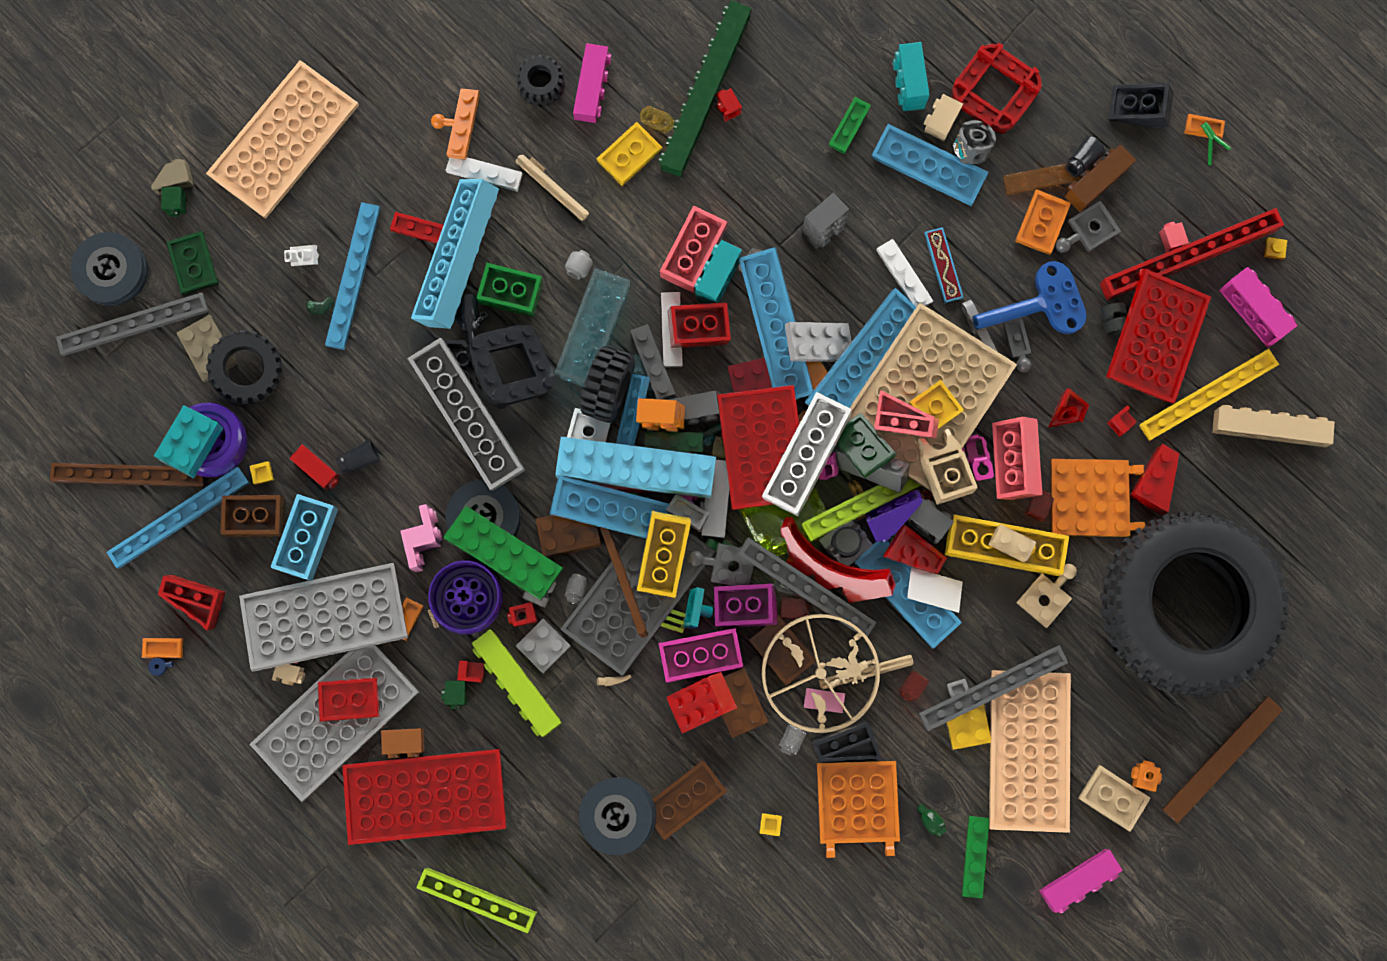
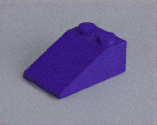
(891, 516)

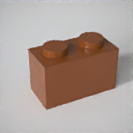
(402, 741)

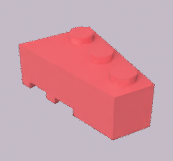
(902, 418)

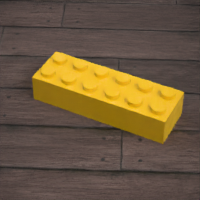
(970, 538)

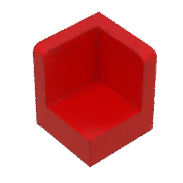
(1122, 422)
(471, 671)

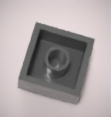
(930, 521)

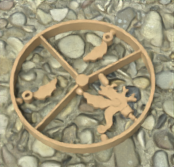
(853, 670)

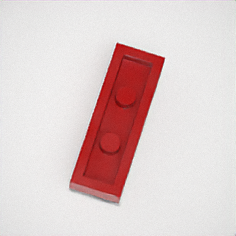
(416, 227)

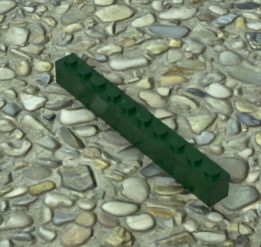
(705, 89)

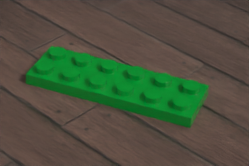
(503, 553)

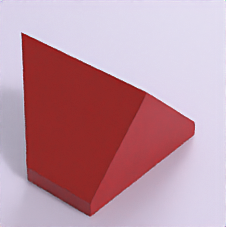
(1069, 409)

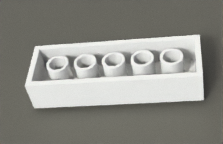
(807, 454)

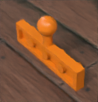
(461, 125)

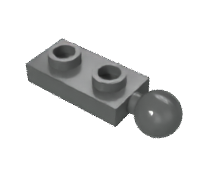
(1018, 343)

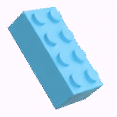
(304, 537)

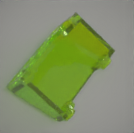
(766, 521)

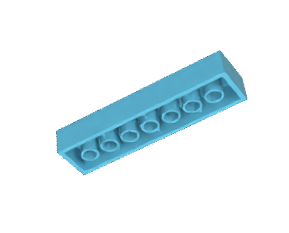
(455, 253)
(636, 467)

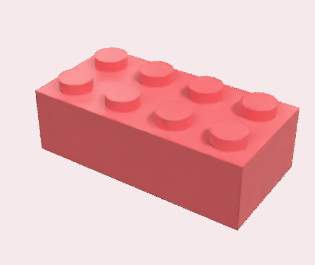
(693, 248)
(1017, 458)

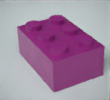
(745, 605)

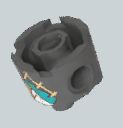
(974, 142)

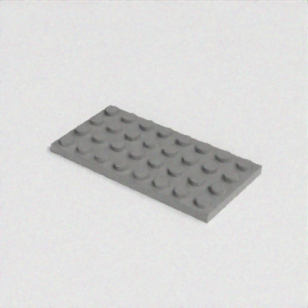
(323, 617)
(311, 751)

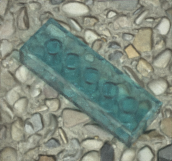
(592, 325)

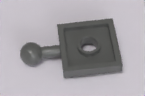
(1081, 226)
(720, 563)

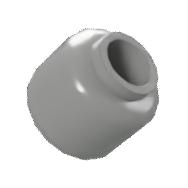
(578, 264)

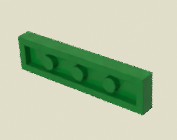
(975, 857)

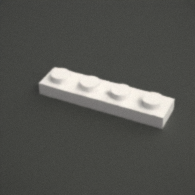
(491, 173)
(904, 274)

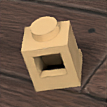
(289, 674)

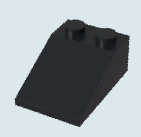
(1142, 104)

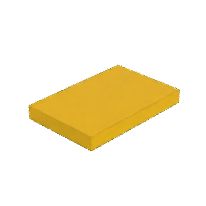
(629, 154)

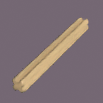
(552, 187)
(884, 667)

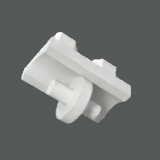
(302, 255)

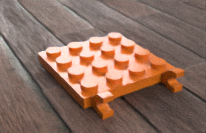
(1092, 497)
(858, 804)

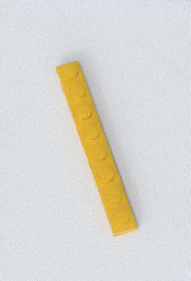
(1209, 394)

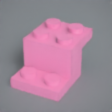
(421, 538)

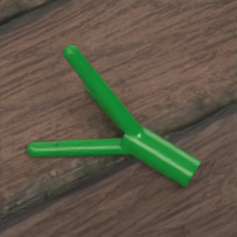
(1211, 135)

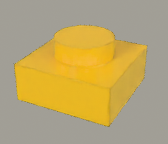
(1275, 248)
(261, 473)
(770, 824)

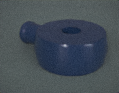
(163, 665)

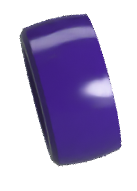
(224, 454)
(485, 611)

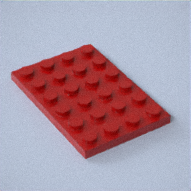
(1158, 336)
(755, 437)

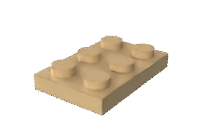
(1114, 798)

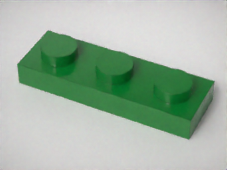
(849, 125)

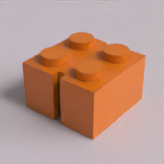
(660, 414)

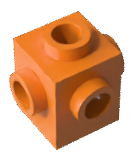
(1139, 776)

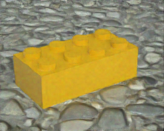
(663, 554)

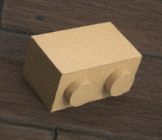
(943, 117)
(1012, 543)

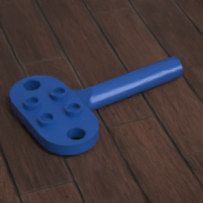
(1056, 298)

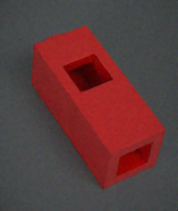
(315, 468)

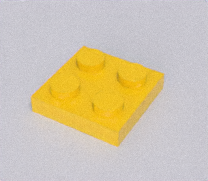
(938, 403)
(969, 729)

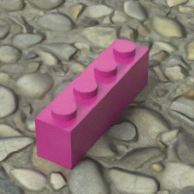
(591, 82)
(1081, 880)

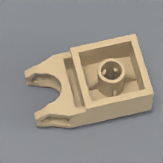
(943, 463)

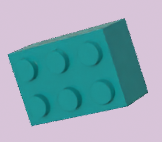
(911, 76)
(717, 273)
(188, 441)

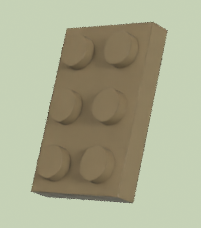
(198, 342)

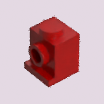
(728, 104)
(528, 609)

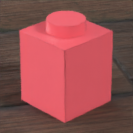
(1173, 236)

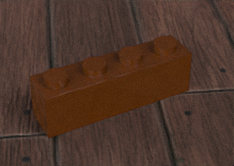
(1101, 177)

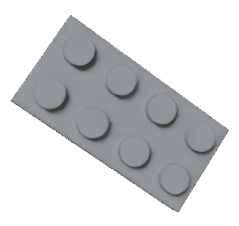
(817, 341)

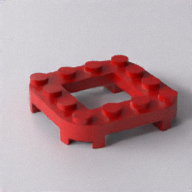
(1010, 66)

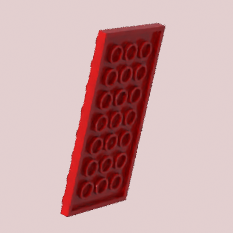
(424, 796)

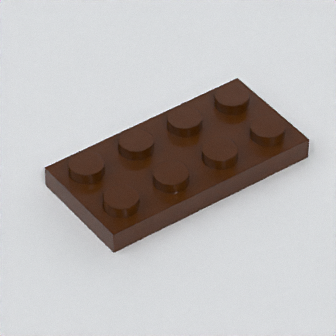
(686, 799)

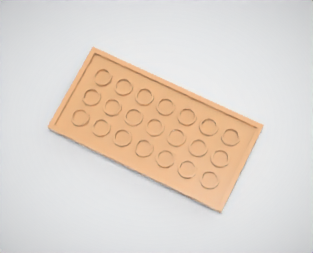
(282, 139)
(1031, 756)

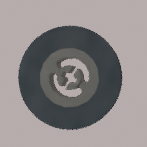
(93, 257)
(479, 495)
(597, 826)

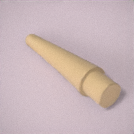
(608, 681)

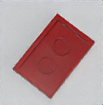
(348, 699)

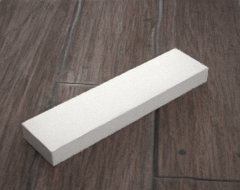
(671, 356)

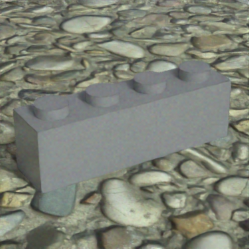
(717, 506)

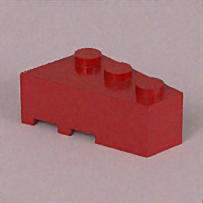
(1156, 483)
(193, 598)

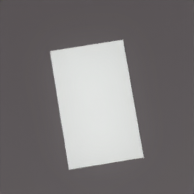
(934, 589)

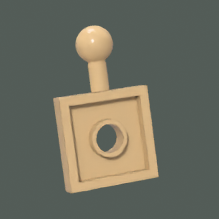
(1057, 598)

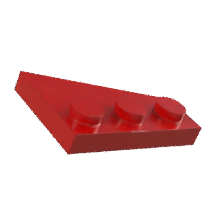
(914, 551)

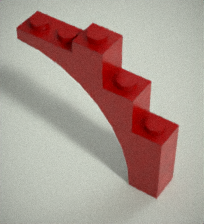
(855, 582)

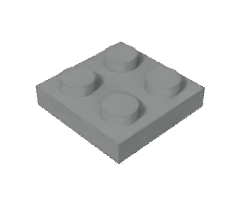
(543, 646)

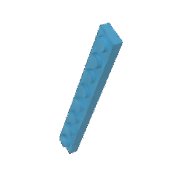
(353, 276)
(177, 518)

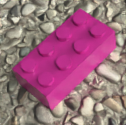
(1258, 307)
(700, 655)

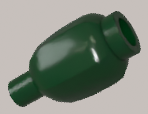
(932, 821)

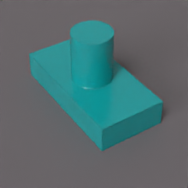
(696, 608)

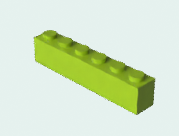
(517, 683)
(477, 900)

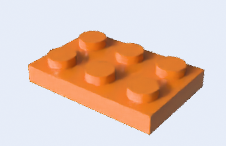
(1042, 222)

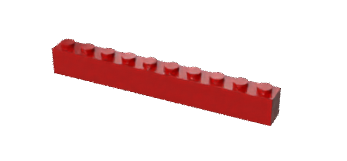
(1194, 252)

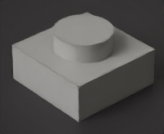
(957, 687)

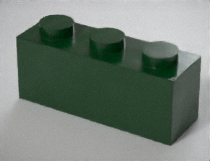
(675, 441)

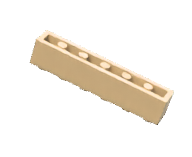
(1273, 427)

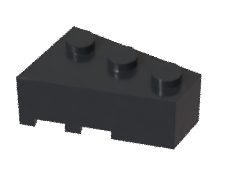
(847, 744)

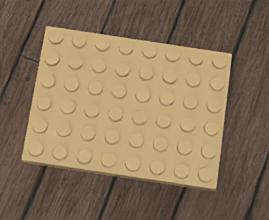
(919, 357)

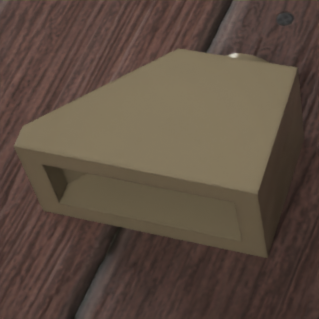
(173, 175)

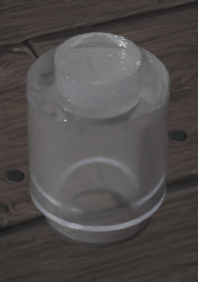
(575, 588)

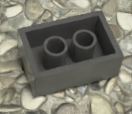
(825, 221)

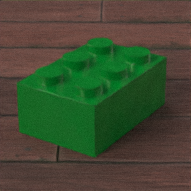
(510, 290)

